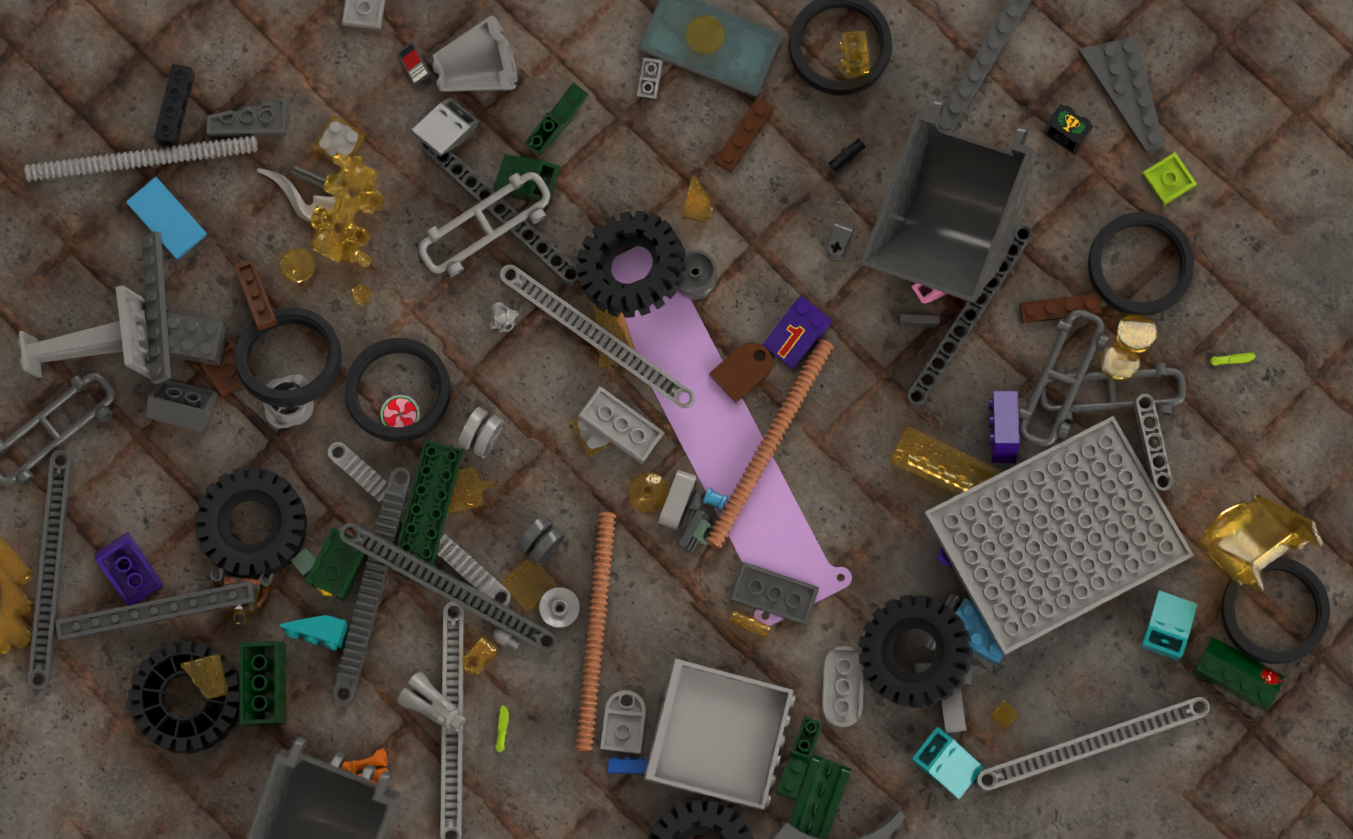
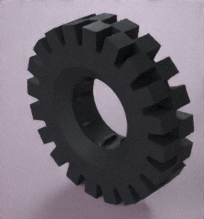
(153, 716)

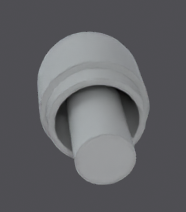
(504, 638)

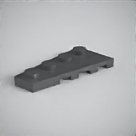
(260, 120)

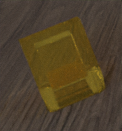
(1005, 715)

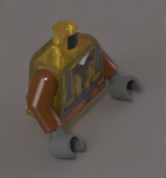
(261, 590)

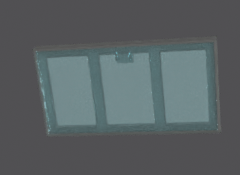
(738, 63)

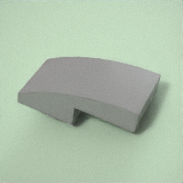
(649, 78)
(953, 712)

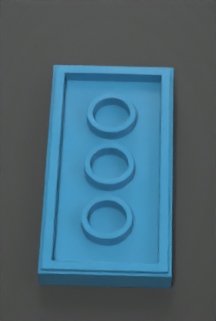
(167, 216)

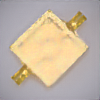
(468, 491)

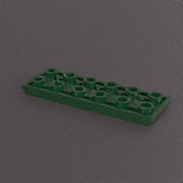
(430, 500)
(819, 797)

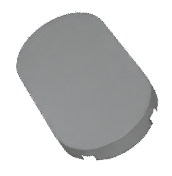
(842, 687)

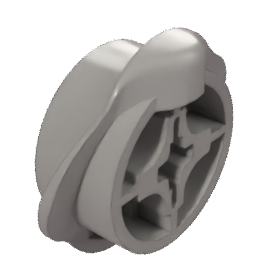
(279, 418)

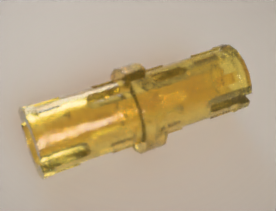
(750, 624)

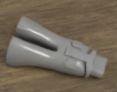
(441, 709)

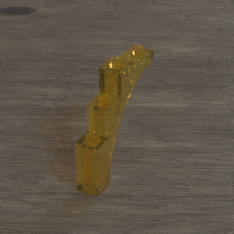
(13, 600)

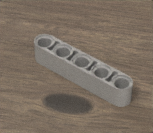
(1155, 432)

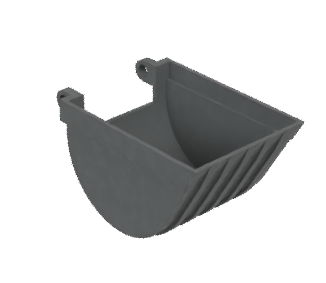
(950, 208)
(323, 801)

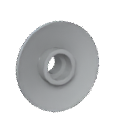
(557, 597)

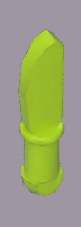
(1232, 359)
(502, 727)

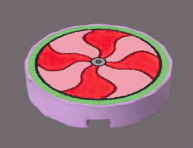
(399, 411)

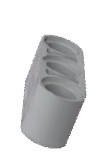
(677, 499)

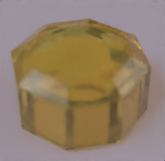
(361, 294)

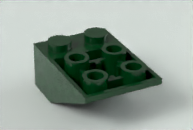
(529, 191)

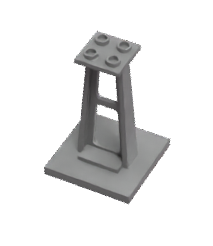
(123, 336)

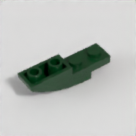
(557, 120)
(799, 758)

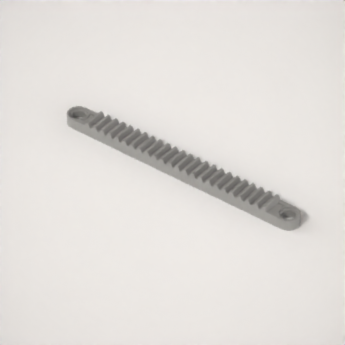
(597, 336)
(448, 549)
(451, 740)
(1093, 743)

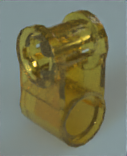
(482, 652)

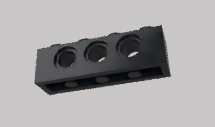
(174, 105)

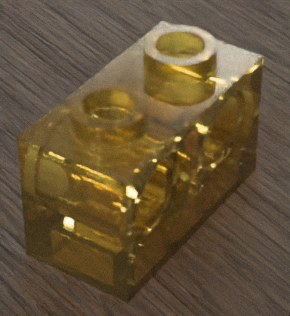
(857, 53)

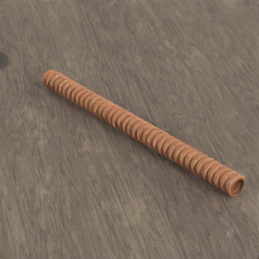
(769, 443)
(595, 632)

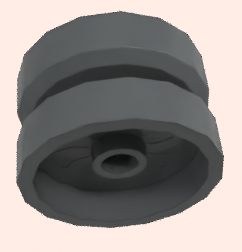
(705, 280)
(540, 540)

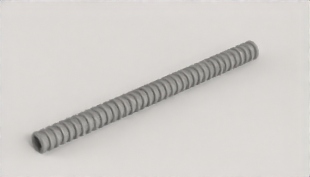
(141, 158)

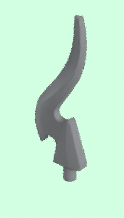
(302, 210)

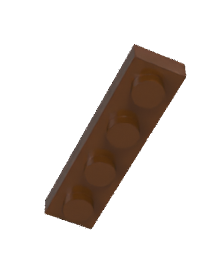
(744, 134)
(255, 295)
(1059, 307)

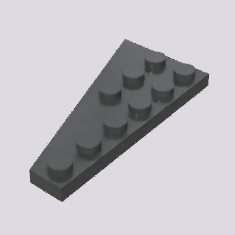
(1124, 80)

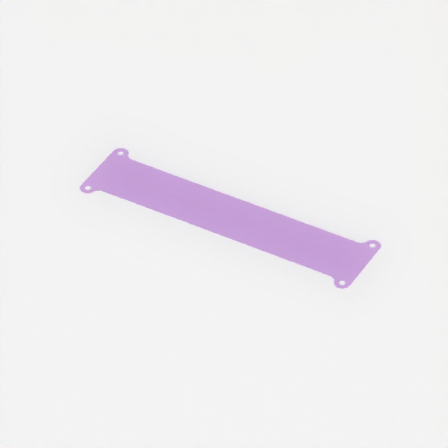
(723, 438)

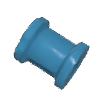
(715, 499)

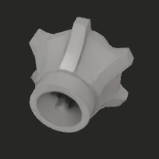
(502, 317)

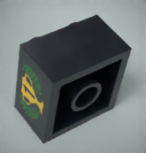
(1068, 129)

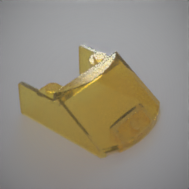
(1254, 536)

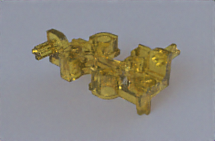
(344, 246)

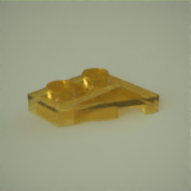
(208, 675)

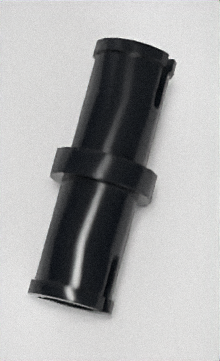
(846, 155)

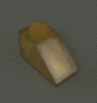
(697, 203)

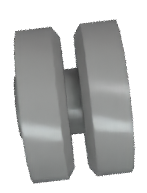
(480, 432)

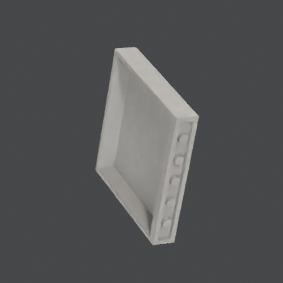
(719, 735)

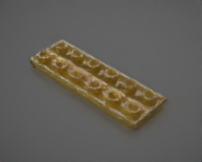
(940, 462)

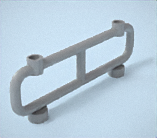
(534, 212)

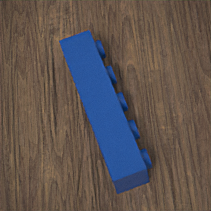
(627, 765)

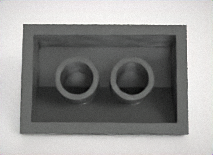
(181, 404)

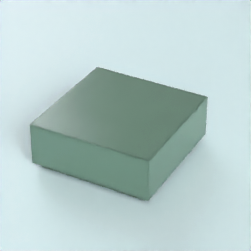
(702, 531)
(303, 561)

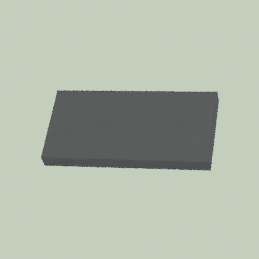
(774, 593)

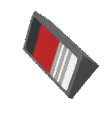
(414, 64)

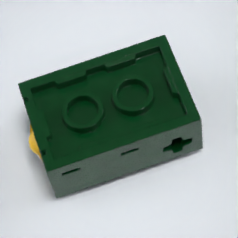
(336, 566)

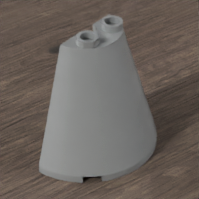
(477, 61)

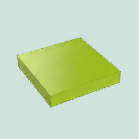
(1169, 179)

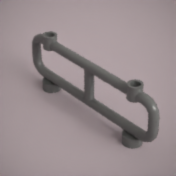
(1163, 406)
(100, 411)
(1061, 428)

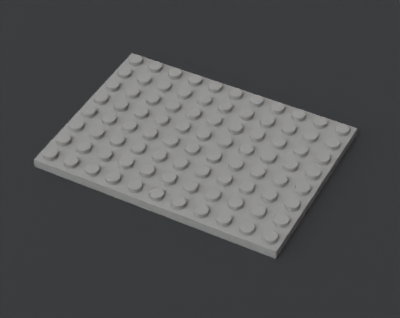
(1058, 535)

